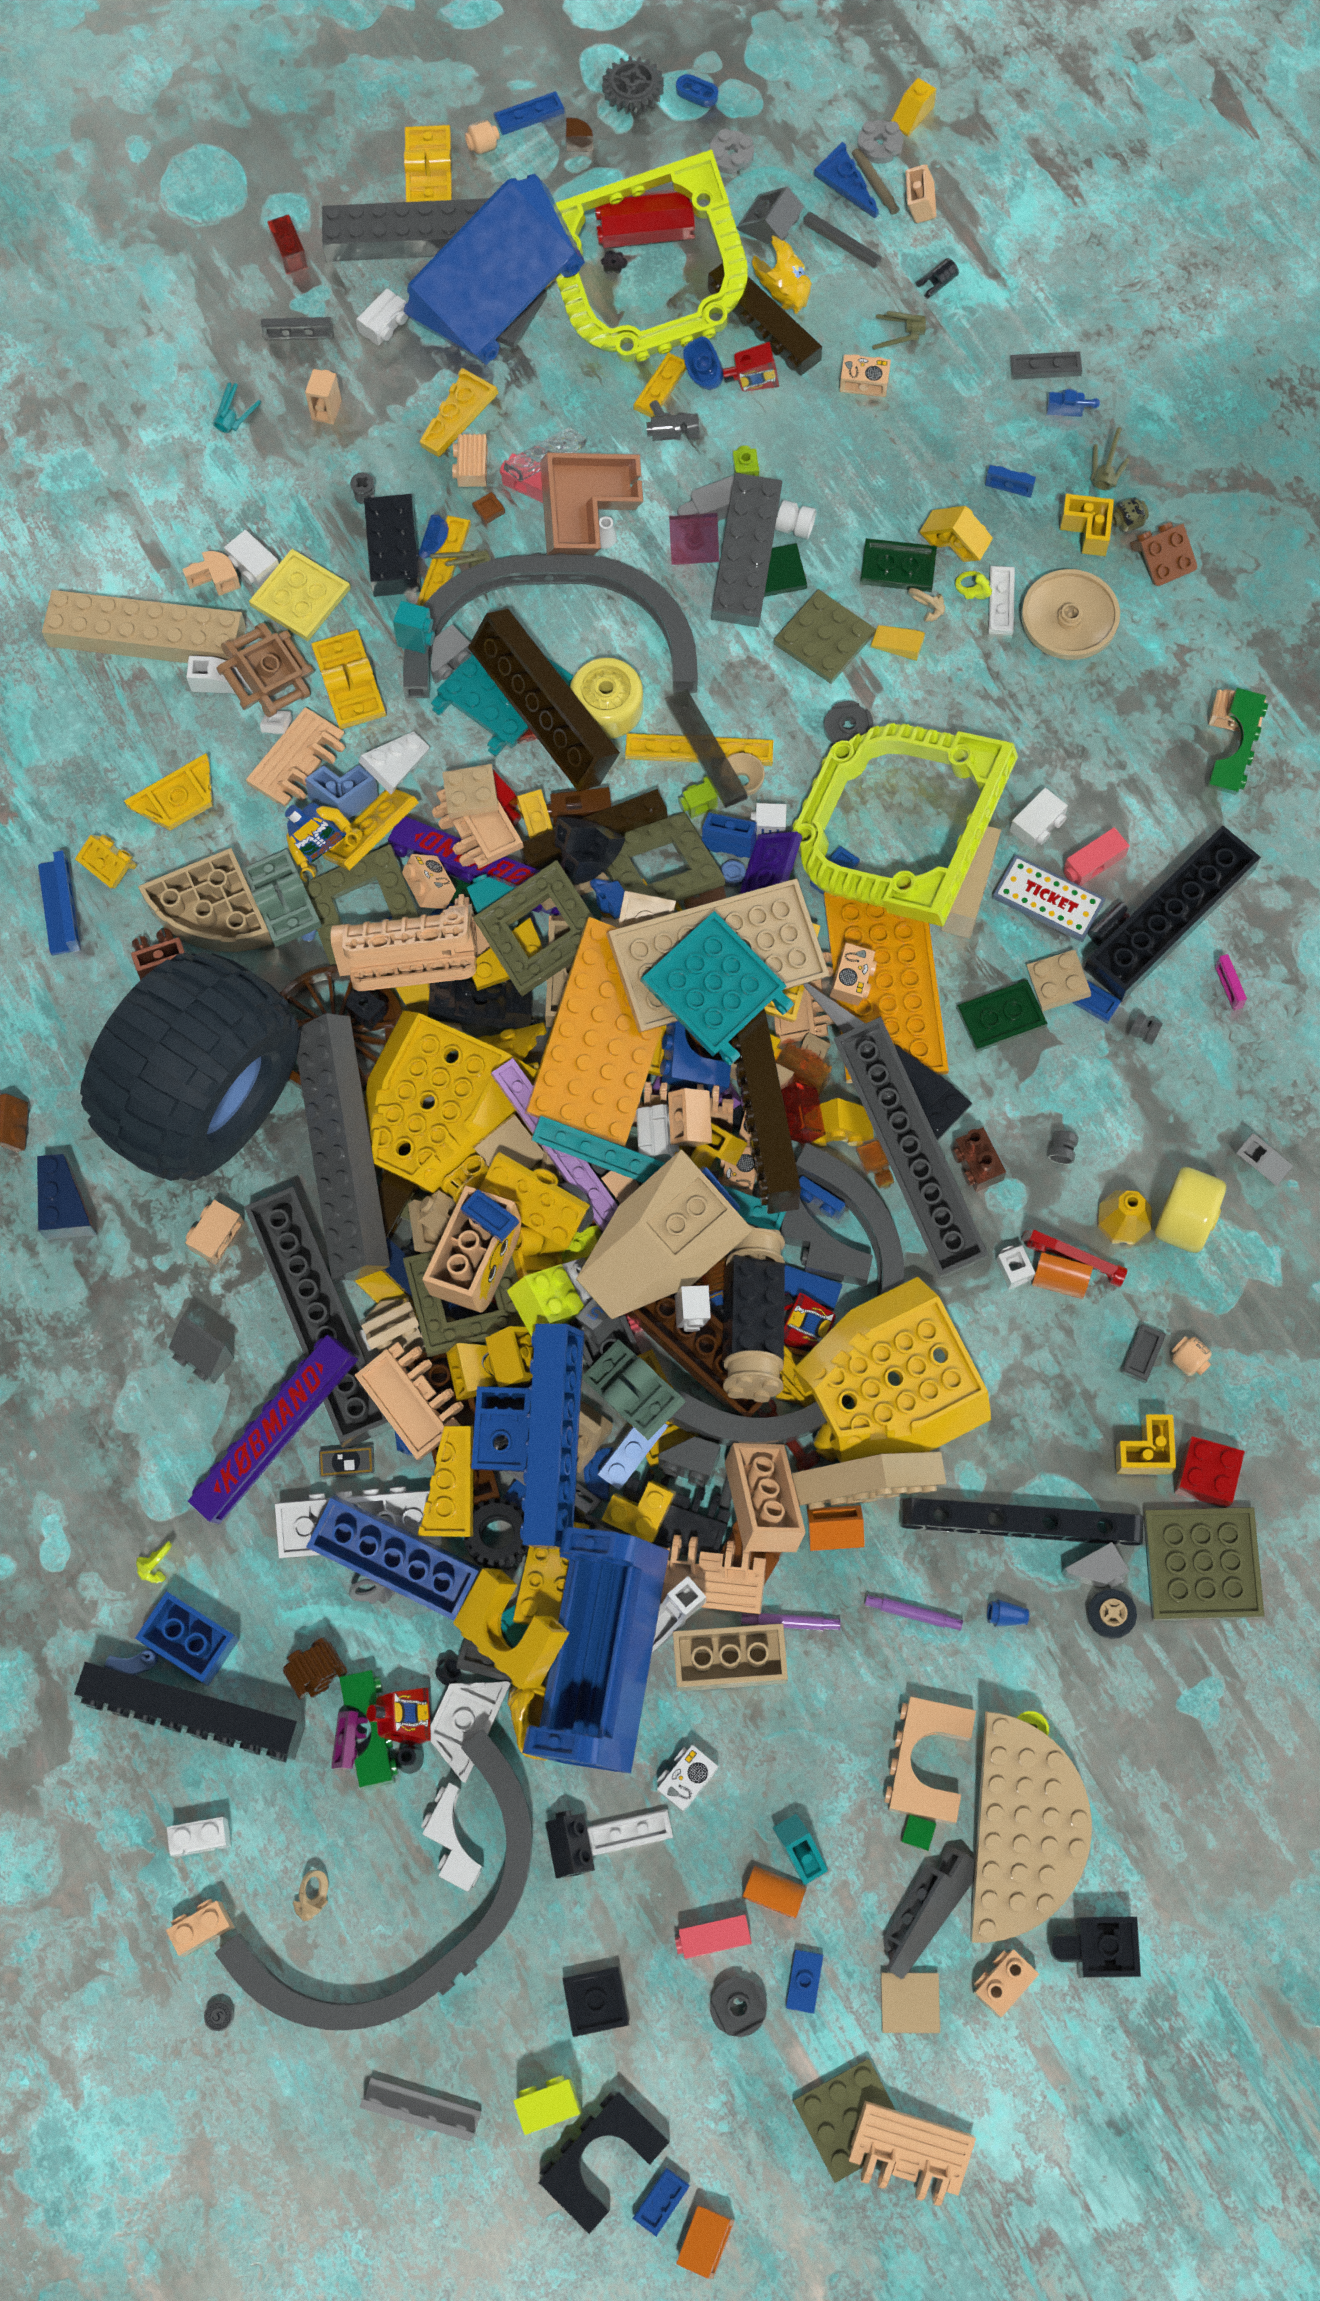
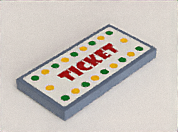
(1049, 898)

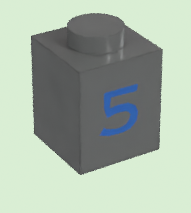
(595, 1322)

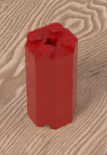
(646, 219)

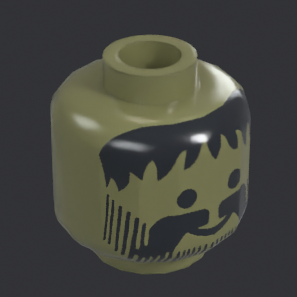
(1130, 514)

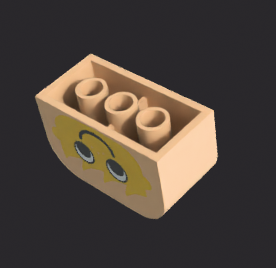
(469, 1258)

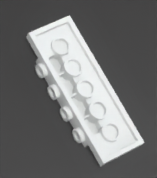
(299, 1518)

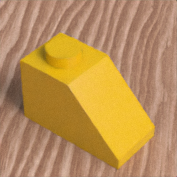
(914, 106)

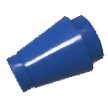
(1006, 1614)

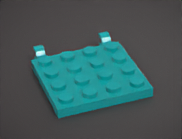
(481, 700)
(715, 985)

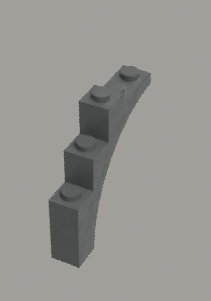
(825, 1254)

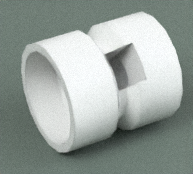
(795, 519)

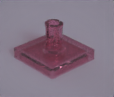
(694, 539)

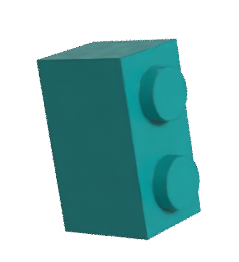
(413, 627)

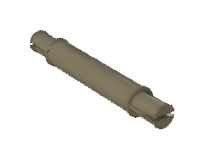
(875, 181)

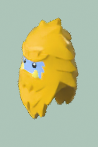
(787, 279)

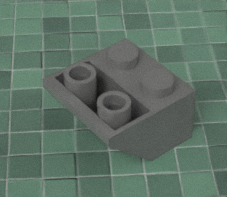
(691, 1460)

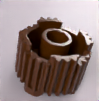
(314, 1668)

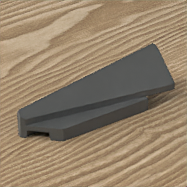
(927, 1908)

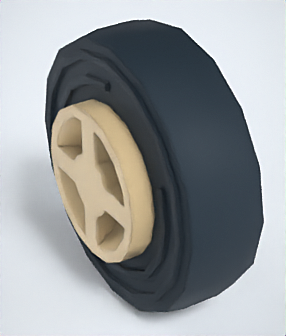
(1119, 1607)

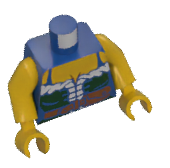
(315, 832)

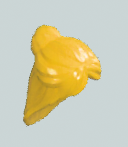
(525, 1710)

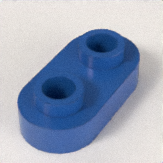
(700, 91)

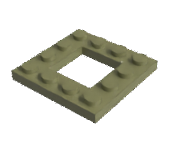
(678, 830)
(379, 866)
(495, 921)
(442, 1336)

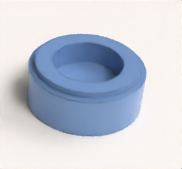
(733, 872)

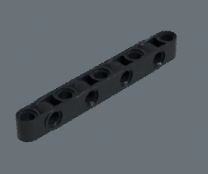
(1022, 1521)

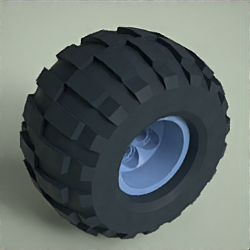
(189, 1066)

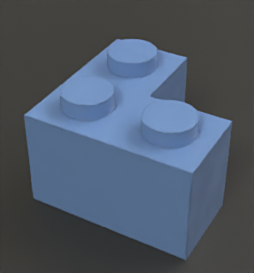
(347, 793)

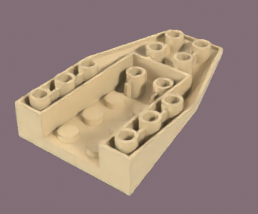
(661, 1239)

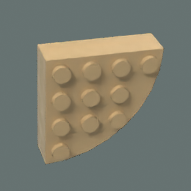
(208, 905)
(870, 1479)

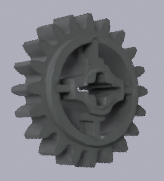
(633, 85)

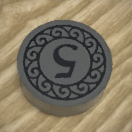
(218, 2016)

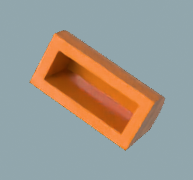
(1062, 1275)
(835, 1528)
(774, 1892)
(705, 2242)

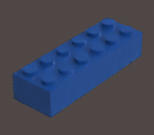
(393, 1557)

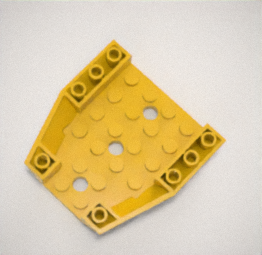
(464, 1094)
(897, 1336)

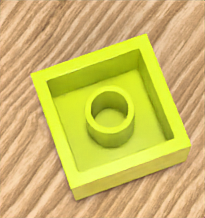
(546, 1298)
(548, 2105)

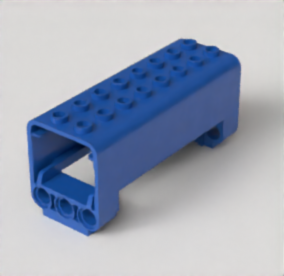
(604, 1664)

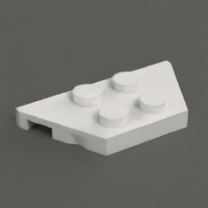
(461, 1716)

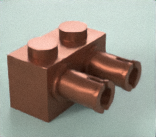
(149, 957)
(978, 1159)

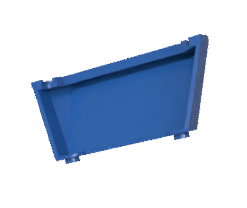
(493, 268)

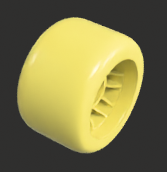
(610, 694)
(1191, 1210)

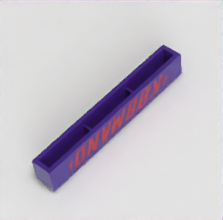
(418, 838)
(272, 1429)

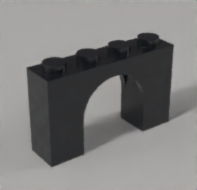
(564, 2177)

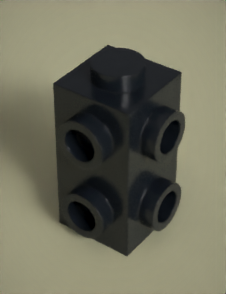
(569, 1845)

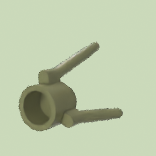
(913, 324)
(1105, 477)
(474, 557)

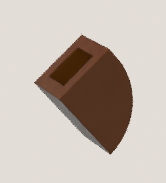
(578, 136)

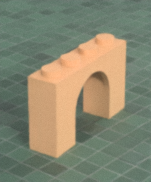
(907, 1792)

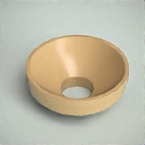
(749, 766)

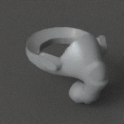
(379, 1593)

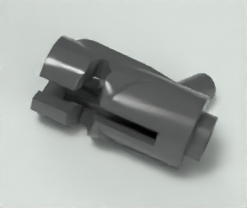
(671, 427)

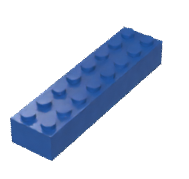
(552, 1434)

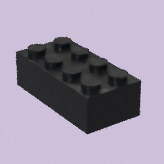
(392, 545)

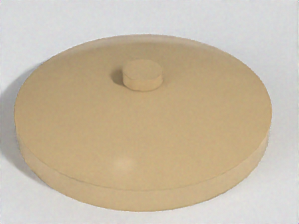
(1070, 614)

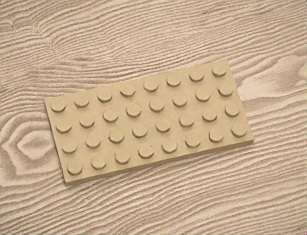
(767, 919)

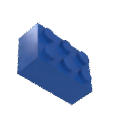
(187, 1638)

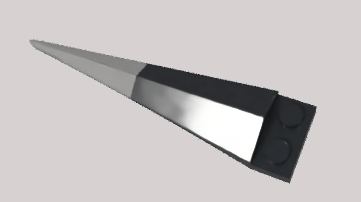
(937, 1096)

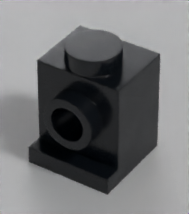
(367, 1015)

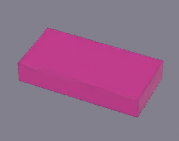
(1230, 982)

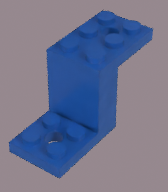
(496, 1414)

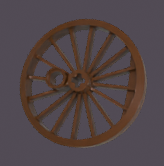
(329, 973)

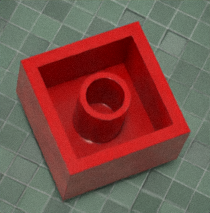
(1209, 1472)

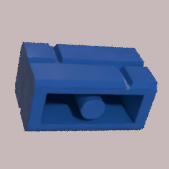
(729, 835)

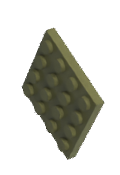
(1203, 1564)

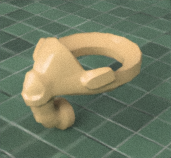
(935, 603)
(308, 1908)

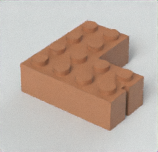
(579, 487)

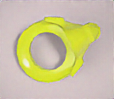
(979, 591)
(145, 1565)

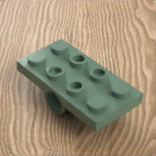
(281, 898)
(633, 1389)

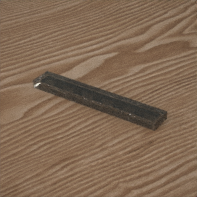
(706, 748)

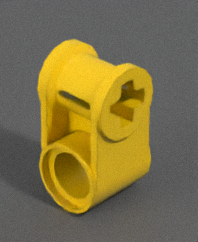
(469, 1173)

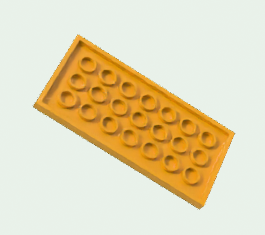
(904, 978)
(594, 1050)

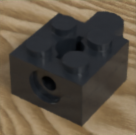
(1101, 1947)

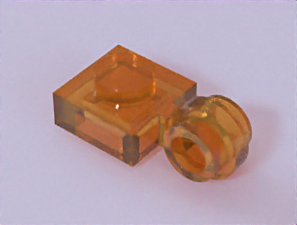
(874, 1159)

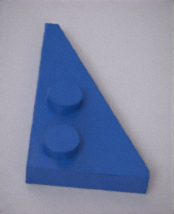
(841, 174)

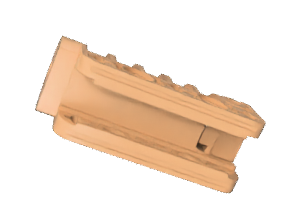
(408, 949)

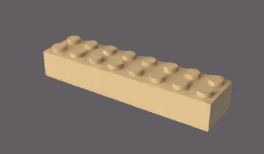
(138, 627)

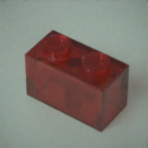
(287, 244)
(803, 1112)

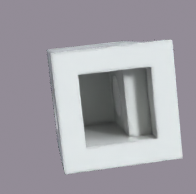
(1017, 1256)

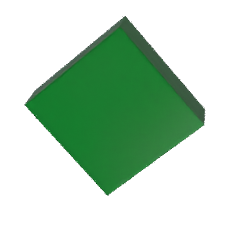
(918, 1833)

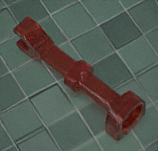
(805, 1461)

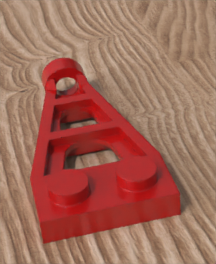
(1041, 1242)

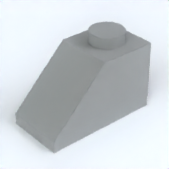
(1099, 1568)

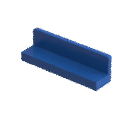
(59, 905)

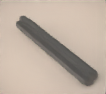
(842, 239)

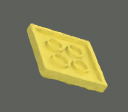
(299, 595)

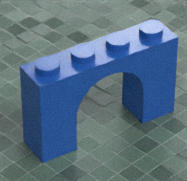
(686, 1068)

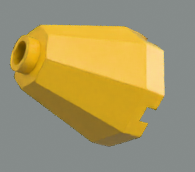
(1125, 1217)

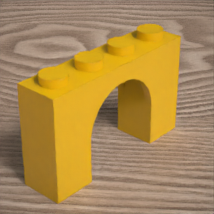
(481, 1623)

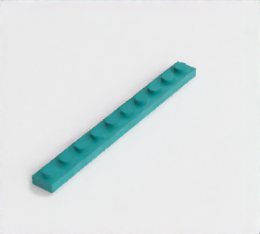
(635, 1165)

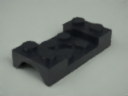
(502, 1004)

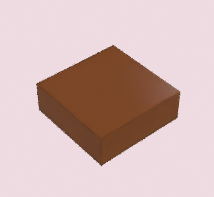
(488, 508)

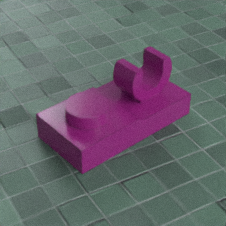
(344, 1744)

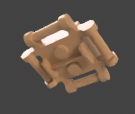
(266, 668)

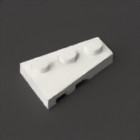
(394, 760)

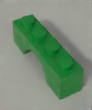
(1245, 710)
(374, 1765)

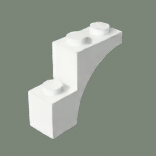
(675, 1609)
(440, 1827)

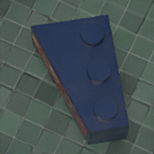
(60, 1200)

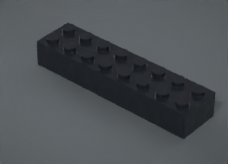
(1172, 913)
(188, 1710)

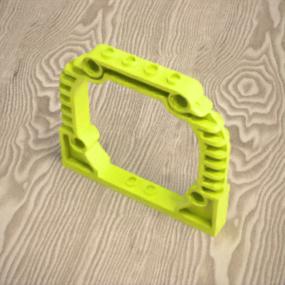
(698, 180)
(928, 894)

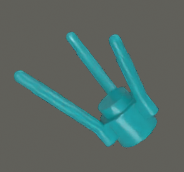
(225, 417)

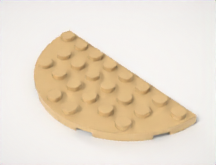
(1029, 1830)

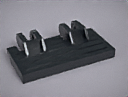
(683, 1521)

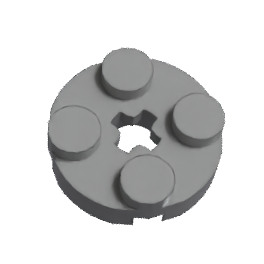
(881, 130)
(736, 141)

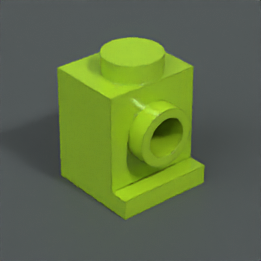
(745, 461)
(699, 799)

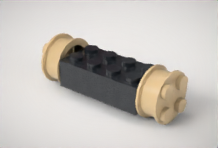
(754, 1316)

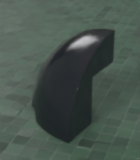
(586, 848)

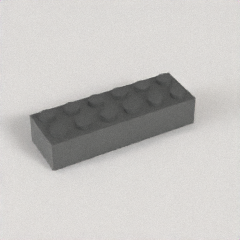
(746, 550)

